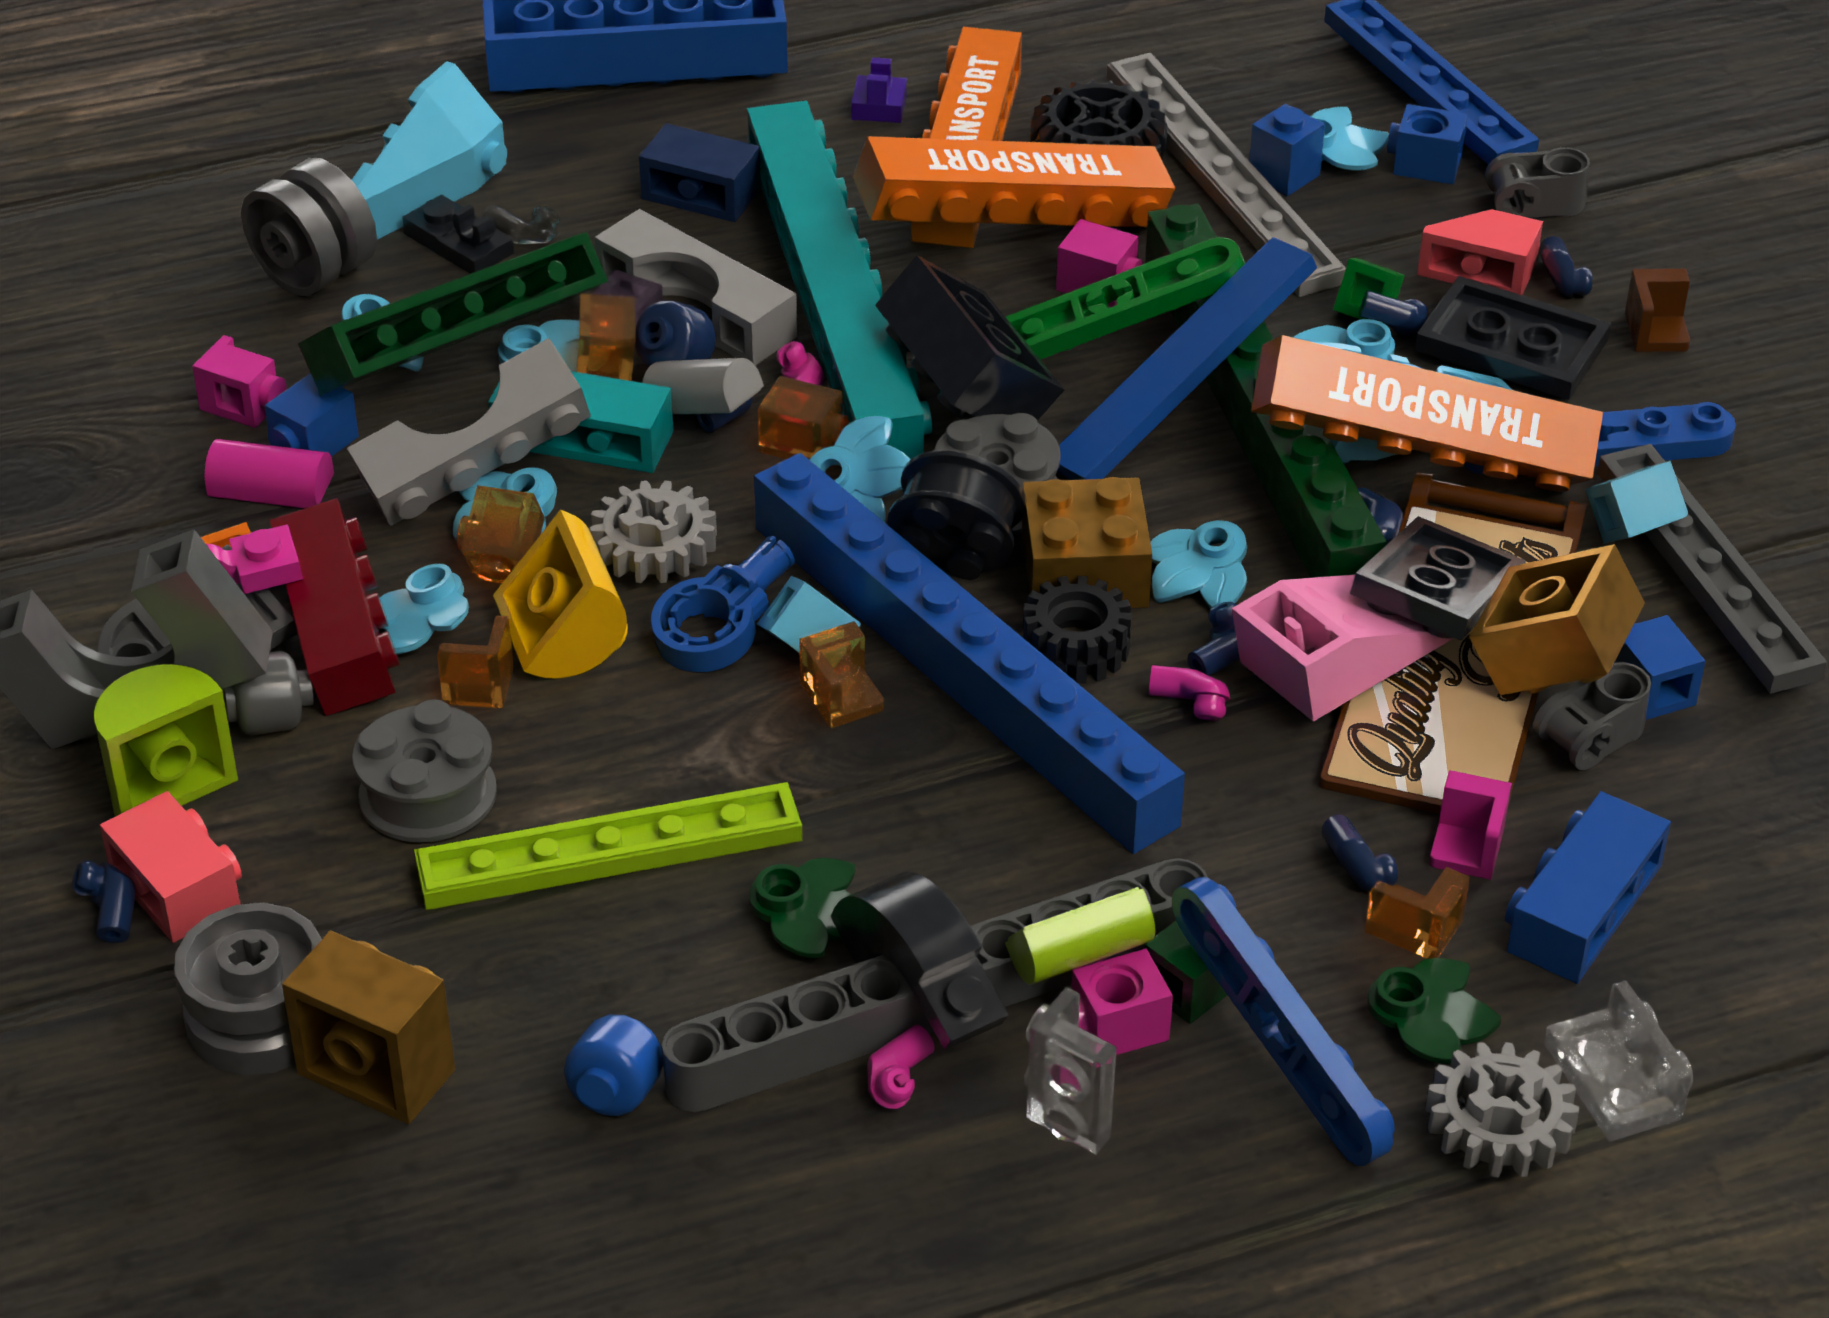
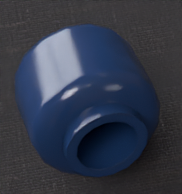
(673, 333)

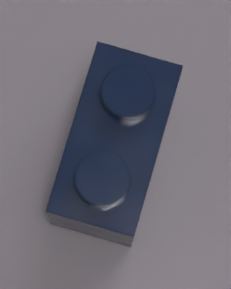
(700, 172)

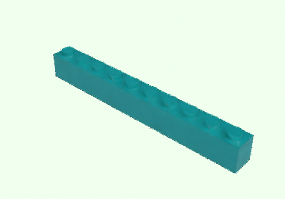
(835, 273)

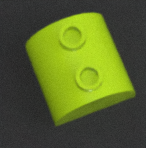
(164, 734)

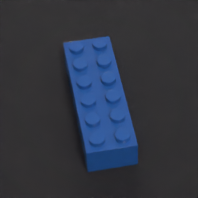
(630, 41)

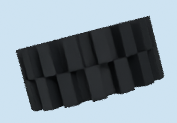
(1085, 607)

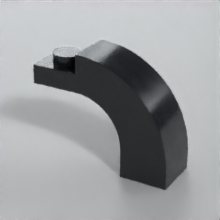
(930, 946)

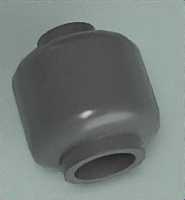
(270, 700)

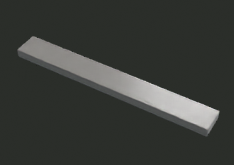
(1225, 171)

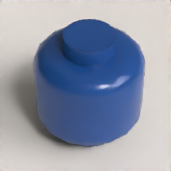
(613, 1065)

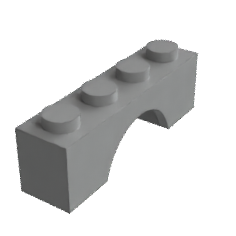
(748, 309)
(415, 468)

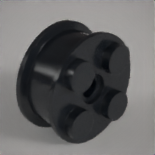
(958, 511)

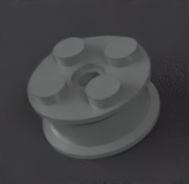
(1009, 441)
(425, 772)

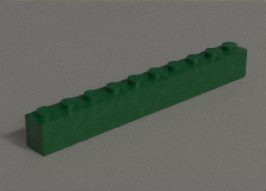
(1295, 467)

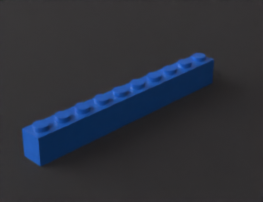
(972, 654)

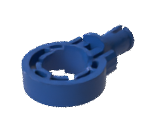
(725, 593)

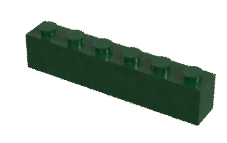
(451, 313)

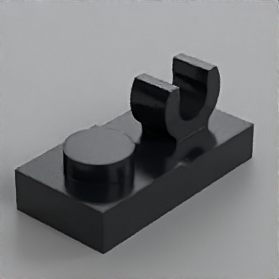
(458, 234)

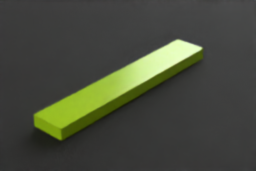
(607, 845)

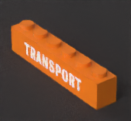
(972, 105)
(1010, 182)
(1426, 412)

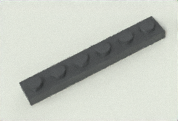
(1727, 586)

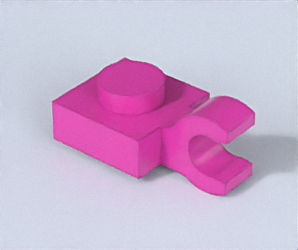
(261, 559)

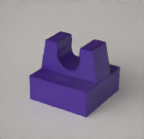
(879, 94)

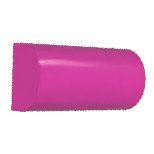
(267, 473)

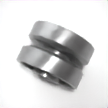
(309, 226)
(232, 985)

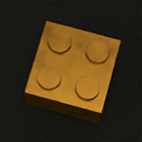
(1088, 531)
(1557, 620)
(369, 1026)

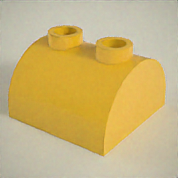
(562, 603)

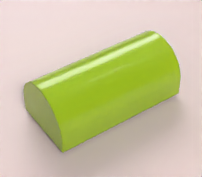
(1082, 936)

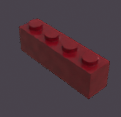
(334, 610)

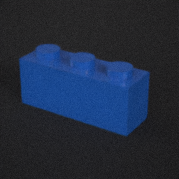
(1586, 886)

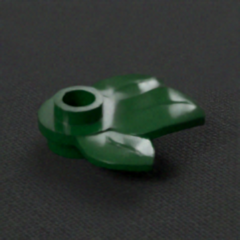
(801, 902)
(1431, 1008)

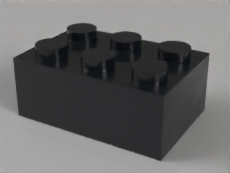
(965, 345)

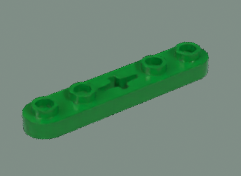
(1139, 293)

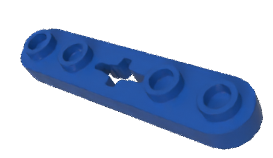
(1673, 431)
(1283, 1022)

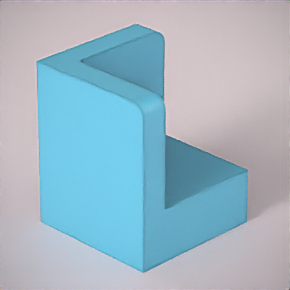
(1637, 502)
(800, 613)

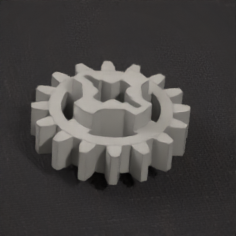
(654, 531)
(1502, 1109)

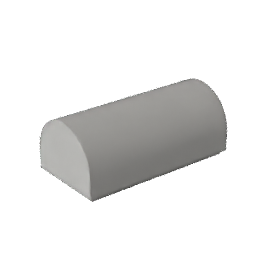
(706, 384)

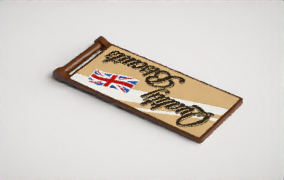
(1444, 707)

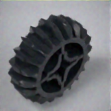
(1099, 116)

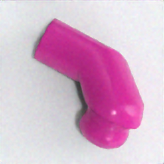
(799, 364)
(1192, 685)
(890, 1067)

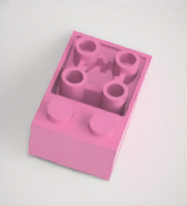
(1323, 643)

